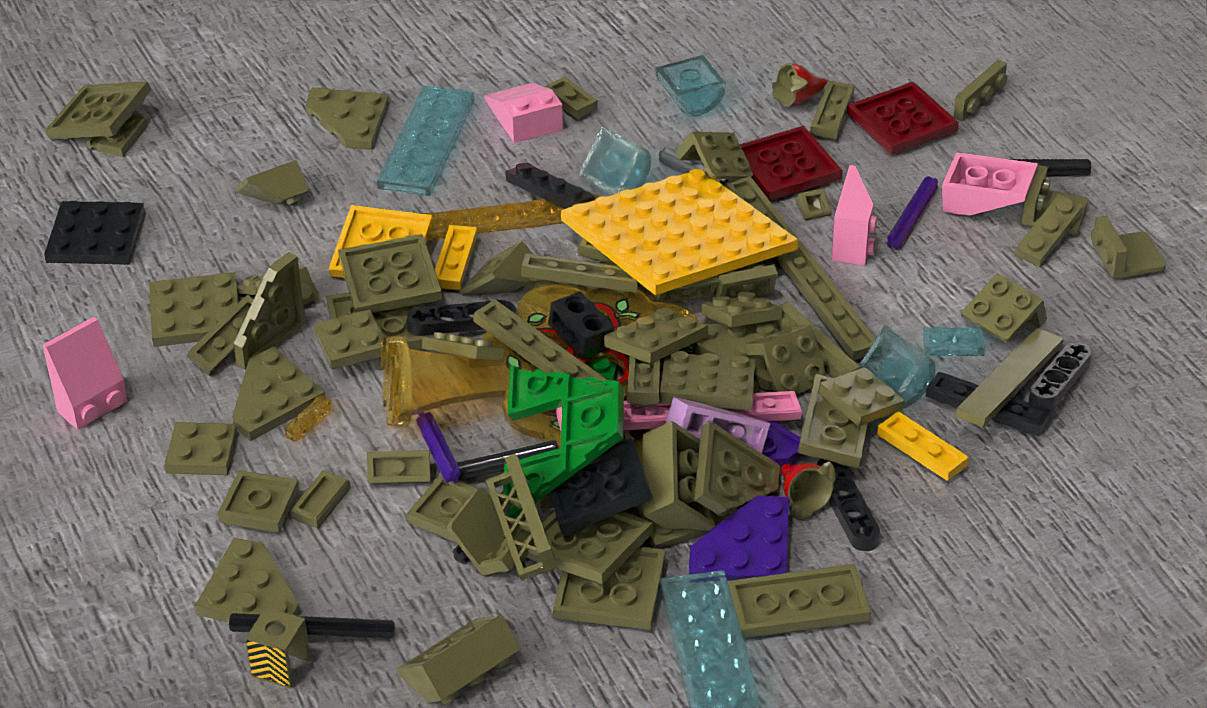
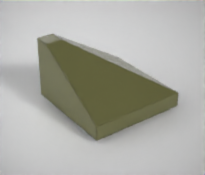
(813, 204)

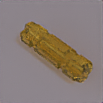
(307, 418)

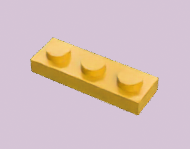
(455, 256)
(922, 446)

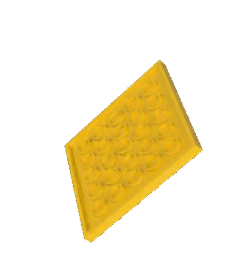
(678, 231)

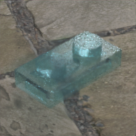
(953, 341)

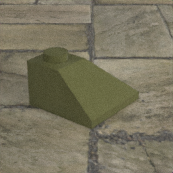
(276, 184)
(500, 273)

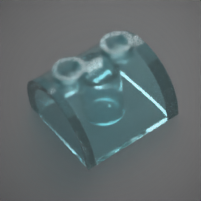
(692, 85)
(616, 162)
(899, 365)

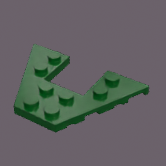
(589, 424)

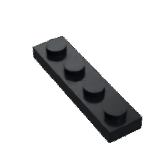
(547, 186)
(1015, 413)

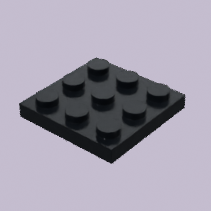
(94, 232)
(602, 488)

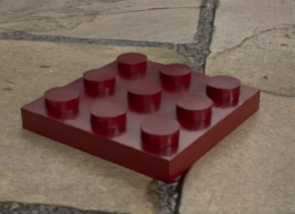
(902, 118)
(789, 163)

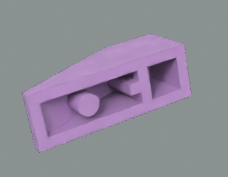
(694, 415)

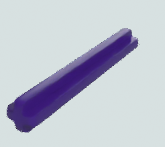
(912, 212)
(438, 447)

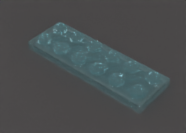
(426, 141)
(708, 641)

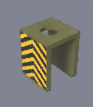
(271, 650)

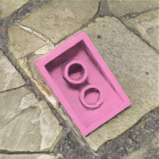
(527, 111)
(985, 183)
(853, 222)
(84, 374)

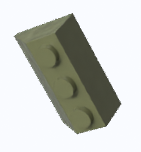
(671, 471)
(460, 659)

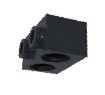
(580, 324)

